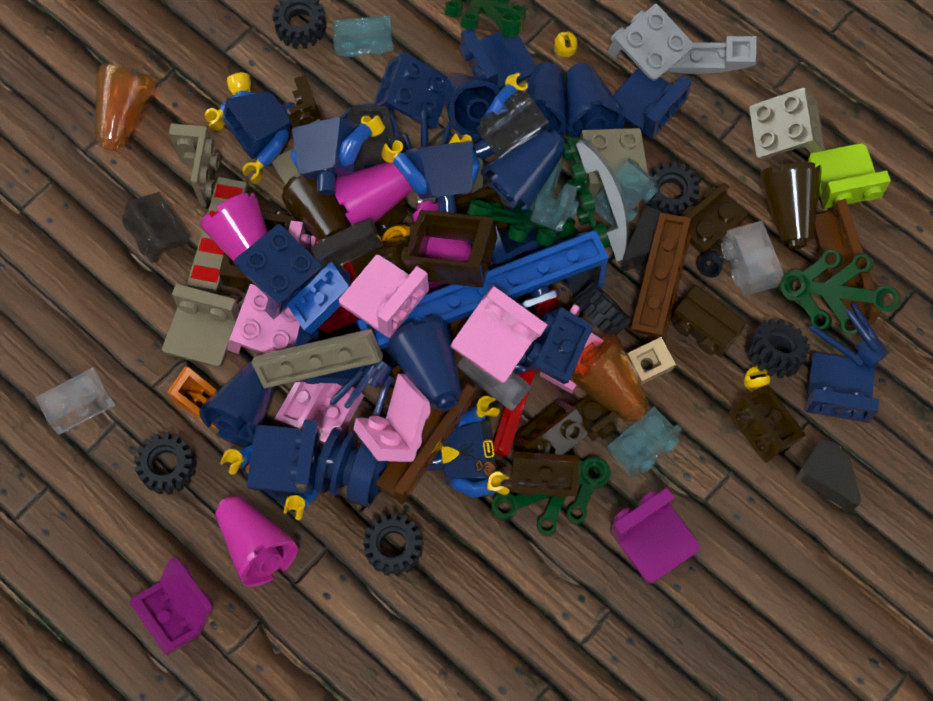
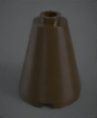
(793, 200)
(319, 213)

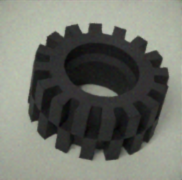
(302, 34)
(679, 177)
(601, 309)
(784, 337)
(152, 450)
(386, 526)

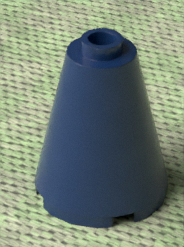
(548, 93)
(468, 101)
(590, 102)
(525, 169)
(428, 360)
(238, 407)

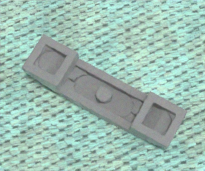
(718, 57)
(592, 161)

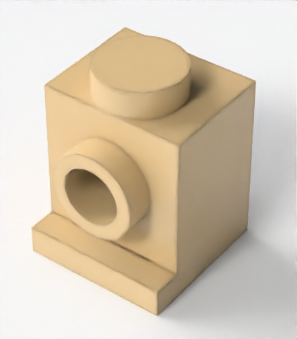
(657, 354)

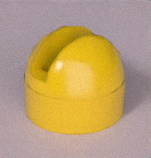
(559, 44)
(239, 82)
(756, 383)

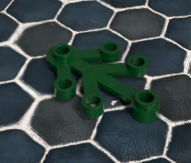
(509, 22)
(585, 212)
(519, 232)
(834, 290)
(555, 505)

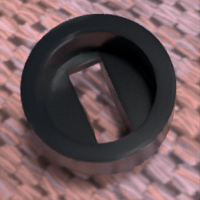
(715, 266)

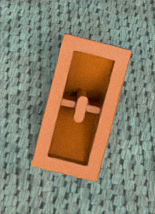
(190, 392)

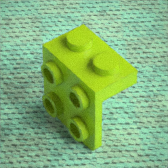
(848, 175)

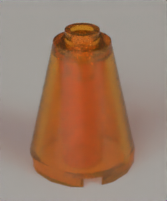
(119, 104)
(610, 379)

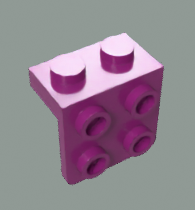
(654, 536)
(173, 608)

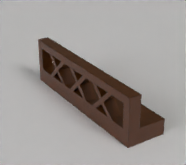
(837, 232)
(662, 276)
(402, 477)

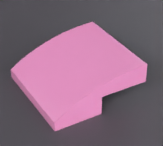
(313, 403)

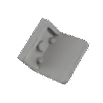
(651, 42)

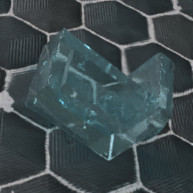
(555, 212)

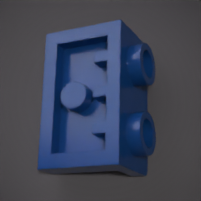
(320, 297)

